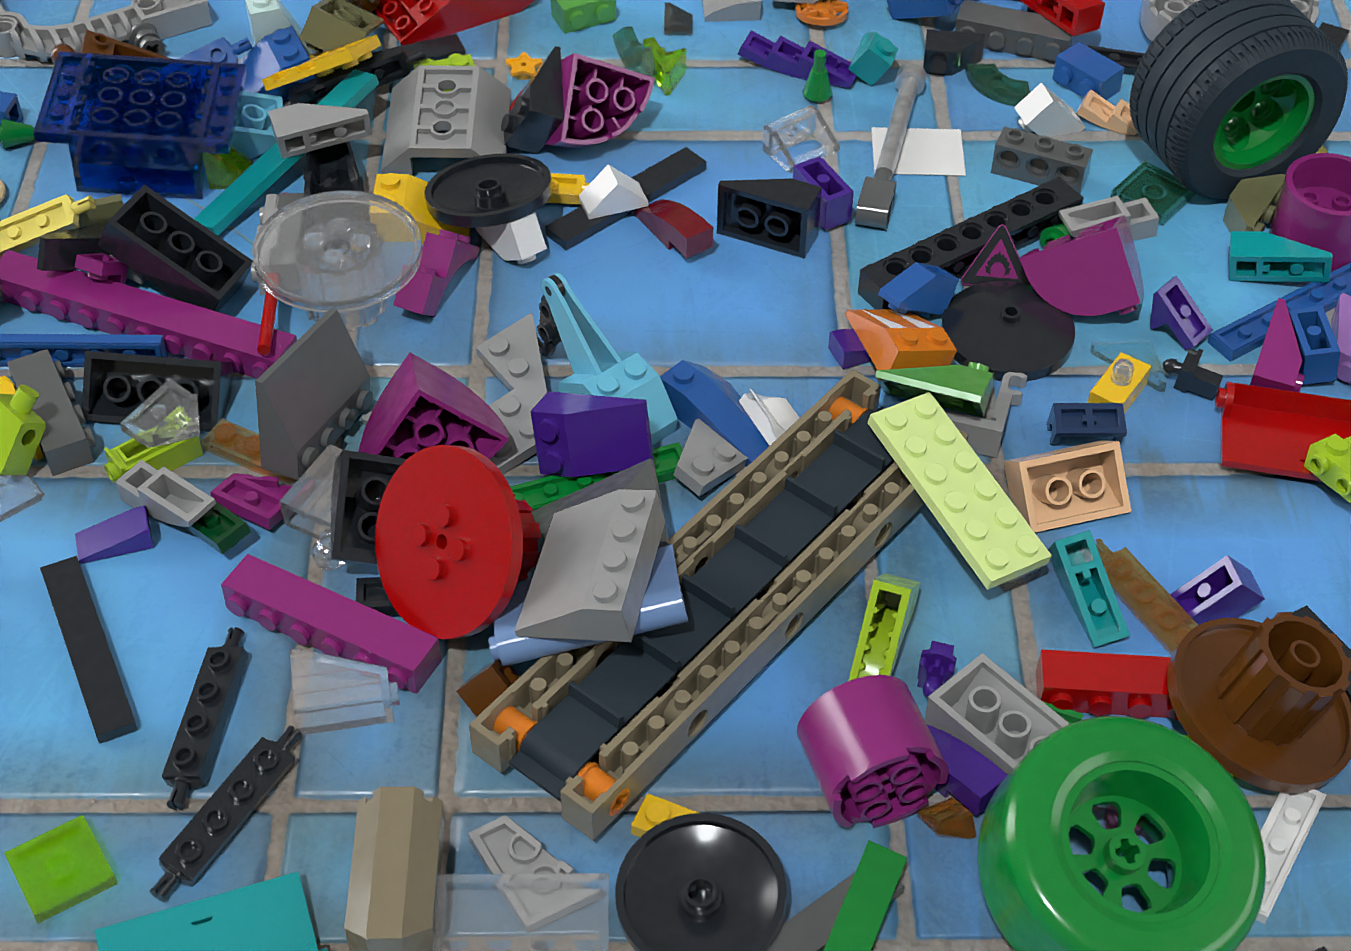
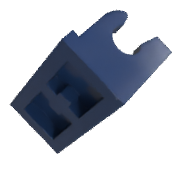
(1087, 421)

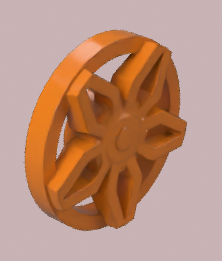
(822, 12)

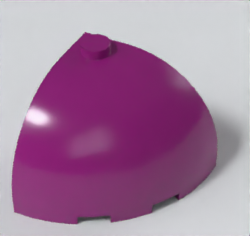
(598, 101)
(1090, 273)
(430, 409)

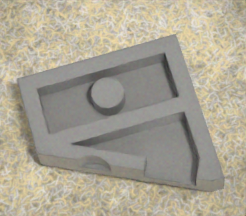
(707, 459)

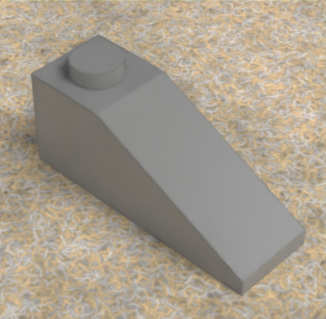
(313, 127)

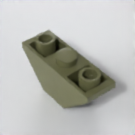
(1253, 203)

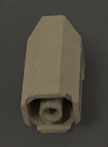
(394, 871)

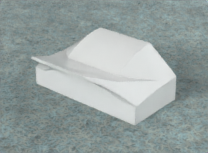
(769, 414)

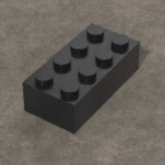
(174, 251)

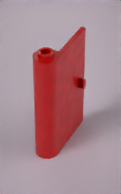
(1275, 427)

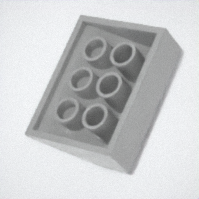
(594, 569)

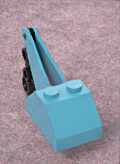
(594, 361)

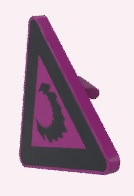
(996, 261)

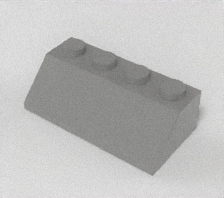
(991, 713)

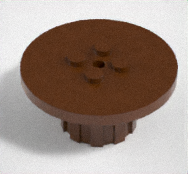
(1266, 699)

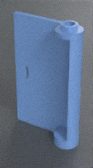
(661, 608)

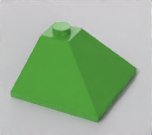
(952, 386)

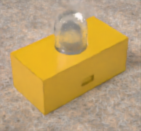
(1121, 382)

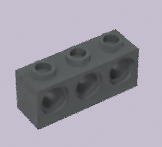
(1040, 159)

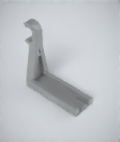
(986, 434)

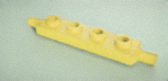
(42, 220)

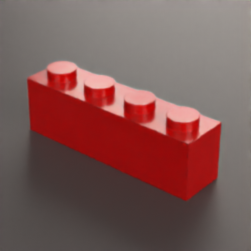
(1105, 683)

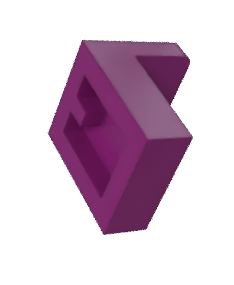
(102, 267)

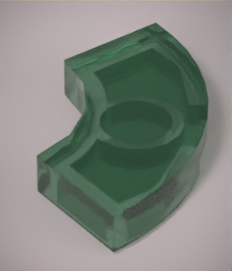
(633, 53)
(995, 85)

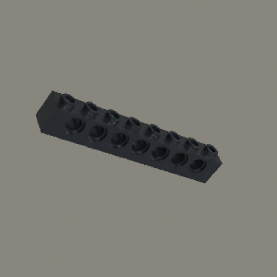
(960, 244)

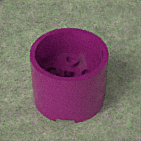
(1317, 205)
(871, 751)

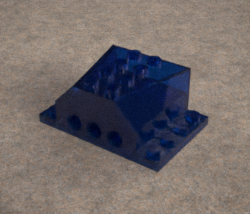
(140, 120)

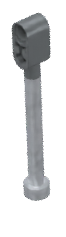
(879, 191)

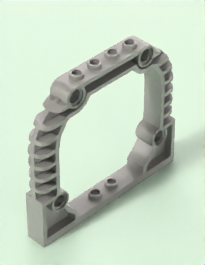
(168, 17)

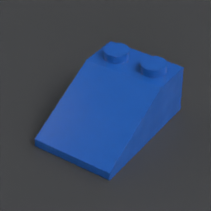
(271, 55)

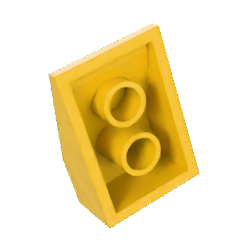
(410, 194)

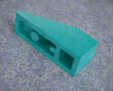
(1275, 258)
(1088, 588)

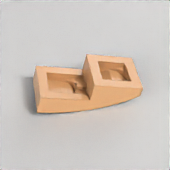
(1106, 115)

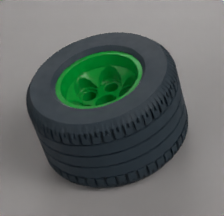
(1237, 92)

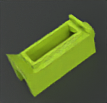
(170, 456)

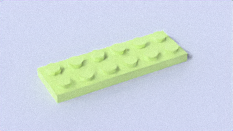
(959, 490)

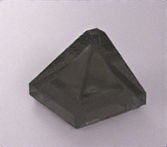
(677, 20)

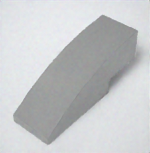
(1139, 214)
(163, 494)

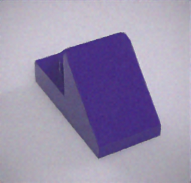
(1176, 308)

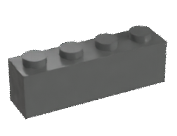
(1013, 31)
(64, 440)

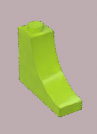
(884, 625)

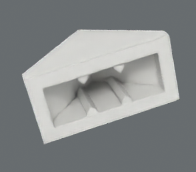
(611, 194)

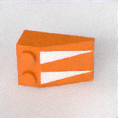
(901, 339)

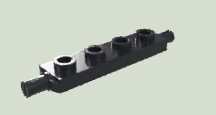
(387, 67)
(204, 718)
(225, 813)

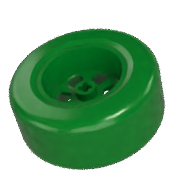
(1151, 780)

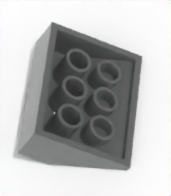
(310, 397)

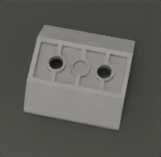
(421, 109)

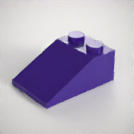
(590, 433)

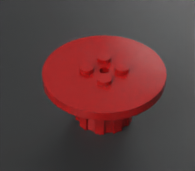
(452, 541)

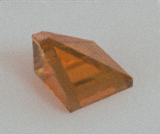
(949, 819)

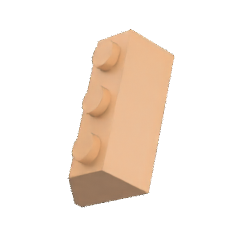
(1069, 485)

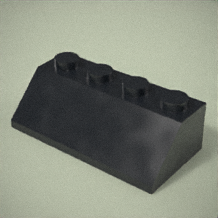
(121, 382)

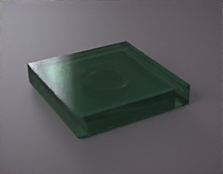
(1158, 187)

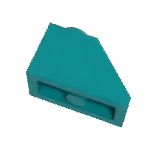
(873, 57)

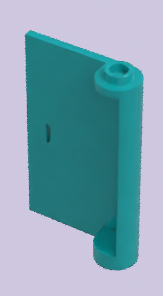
(249, 918)

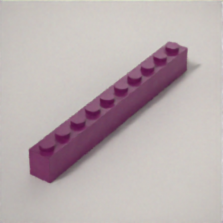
(133, 311)

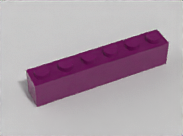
(330, 622)

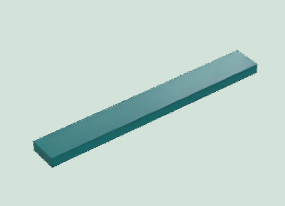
(271, 166)

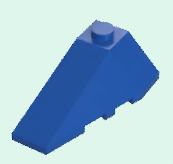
(707, 396)

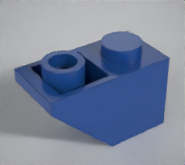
(920, 289)

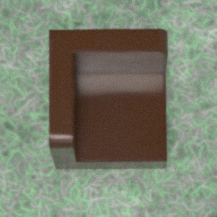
(487, 685)

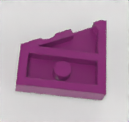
(252, 498)

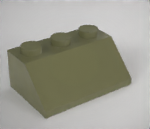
(337, 24)

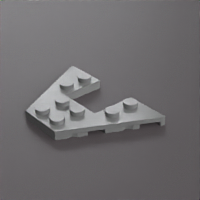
(517, 362)

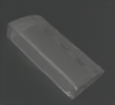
(522, 912)

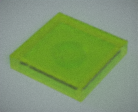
(60, 868)

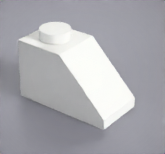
(1047, 114)
(516, 240)

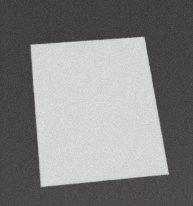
(925, 151)

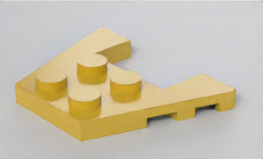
(325, 62)

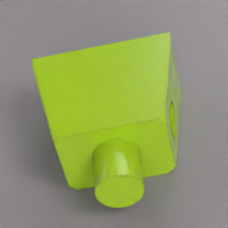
(19, 430)

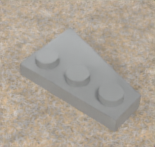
(512, 850)

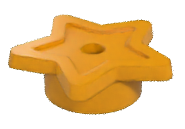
(523, 66)

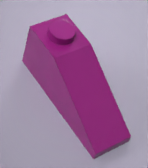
(1280, 354)

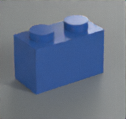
(1086, 70)
(1316, 344)

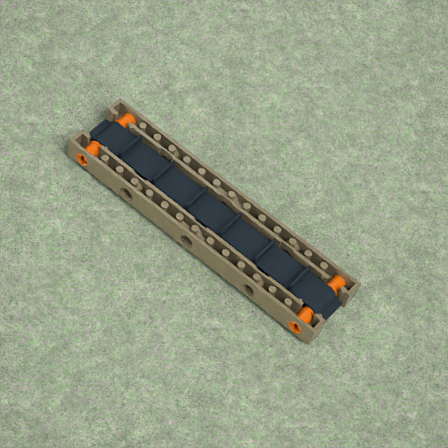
(751, 576)

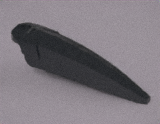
(331, 169)

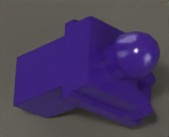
(935, 667)

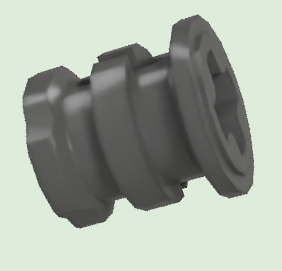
(146, 37)

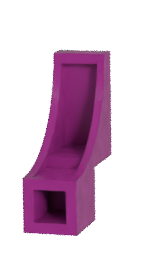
(440, 260)

